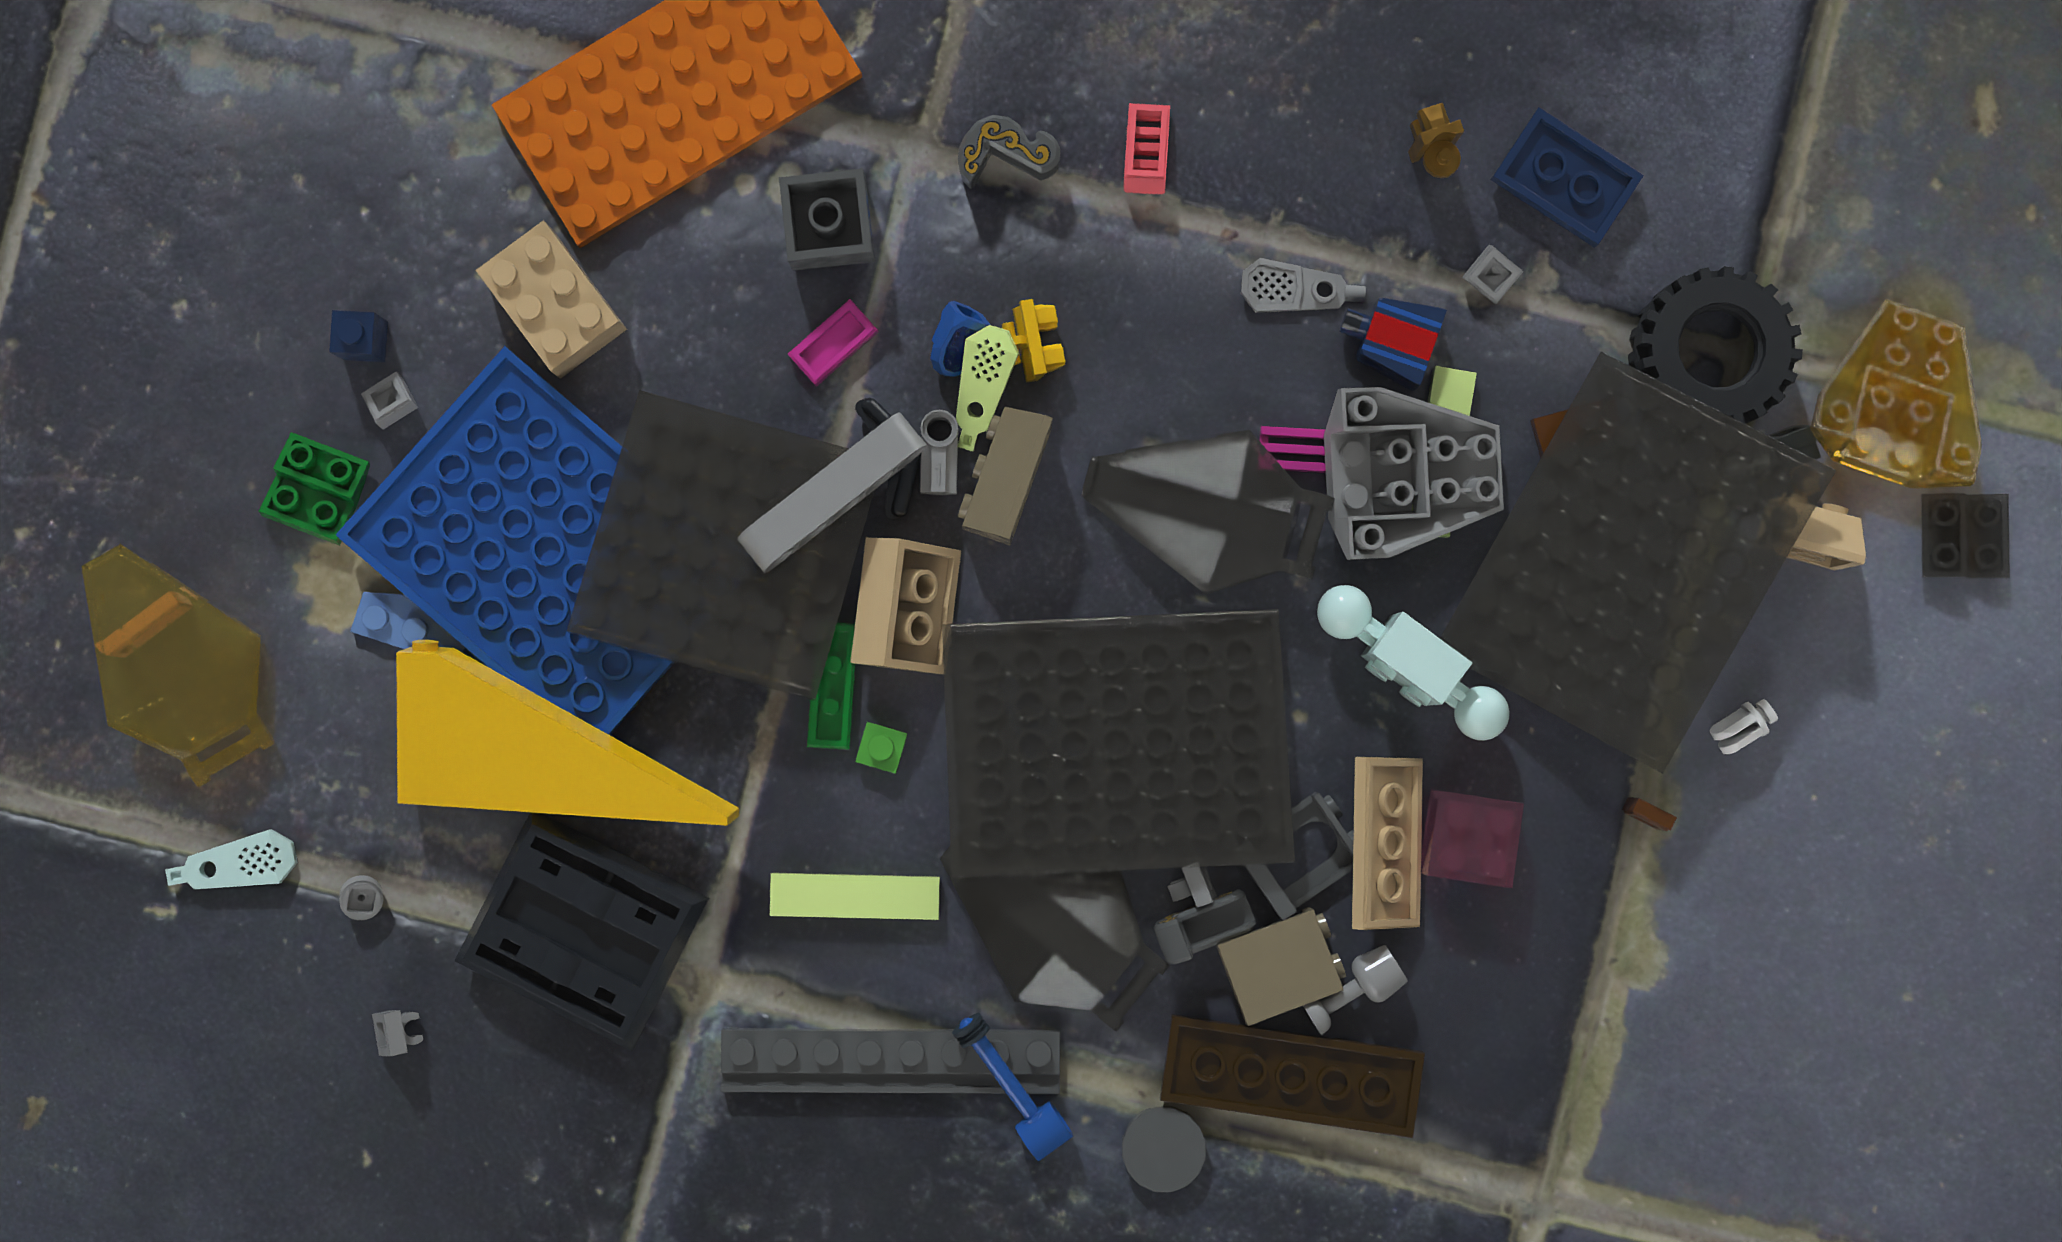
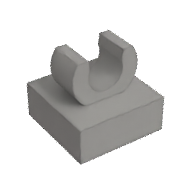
(1195, 883)
(391, 1034)

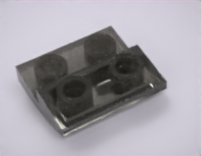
(1965, 536)

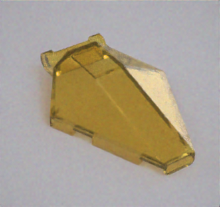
(172, 663)

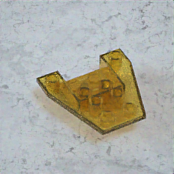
(1903, 402)

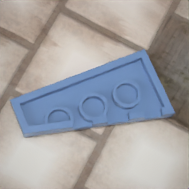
(399, 622)

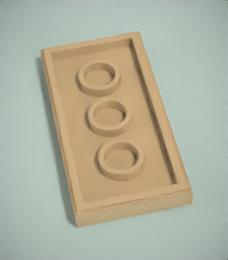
(1387, 843)

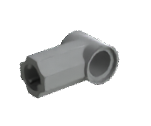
(939, 457)

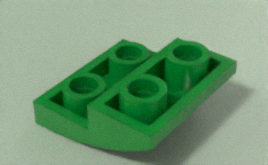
(314, 488)

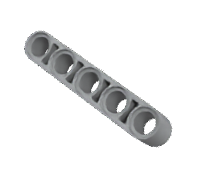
(831, 492)

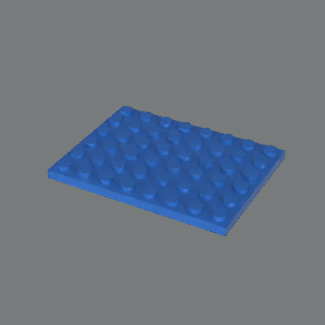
(495, 534)

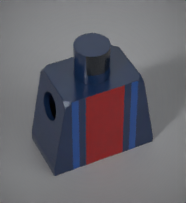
(1396, 338)

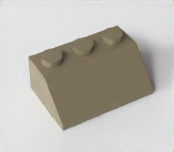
(1005, 474)

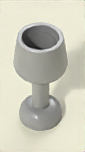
(1375, 975)

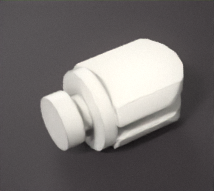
(1743, 726)

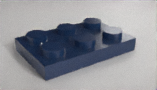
(1567, 177)

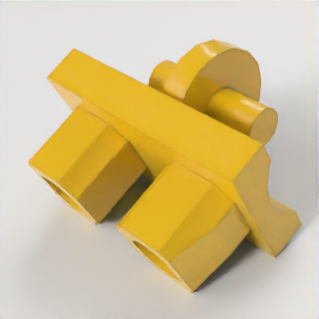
(1029, 321)

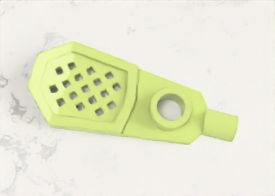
(981, 388)

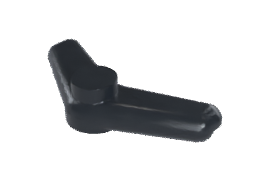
(902, 483)

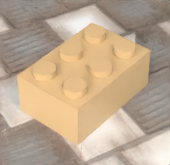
(551, 299)

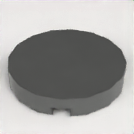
(1163, 1149)

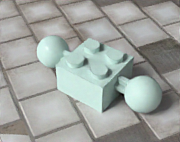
(1415, 660)

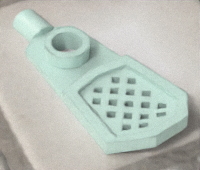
(230, 865)

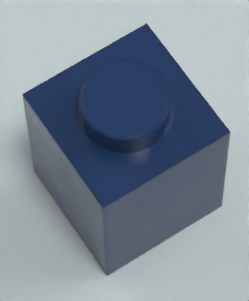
(358, 336)

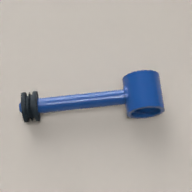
(1041, 1126)

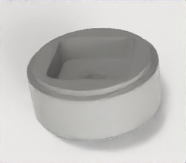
(361, 897)

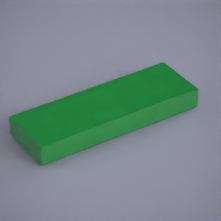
(833, 709)

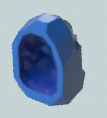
(956, 324)

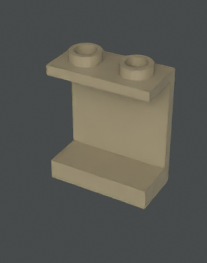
(1282, 966)

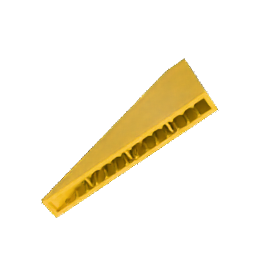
(497, 746)

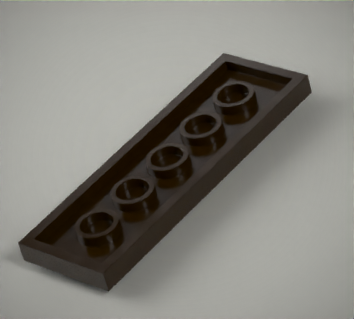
(1292, 1076)

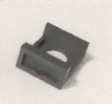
(1285, 901)

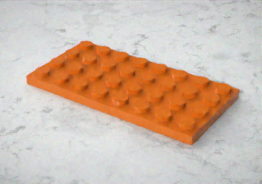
(669, 102)

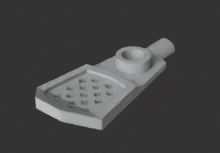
(1302, 289)

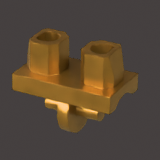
(1436, 141)

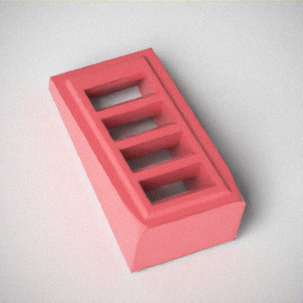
(1141, 174)

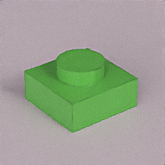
(881, 747)

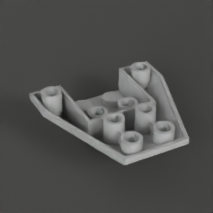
(1402, 453)

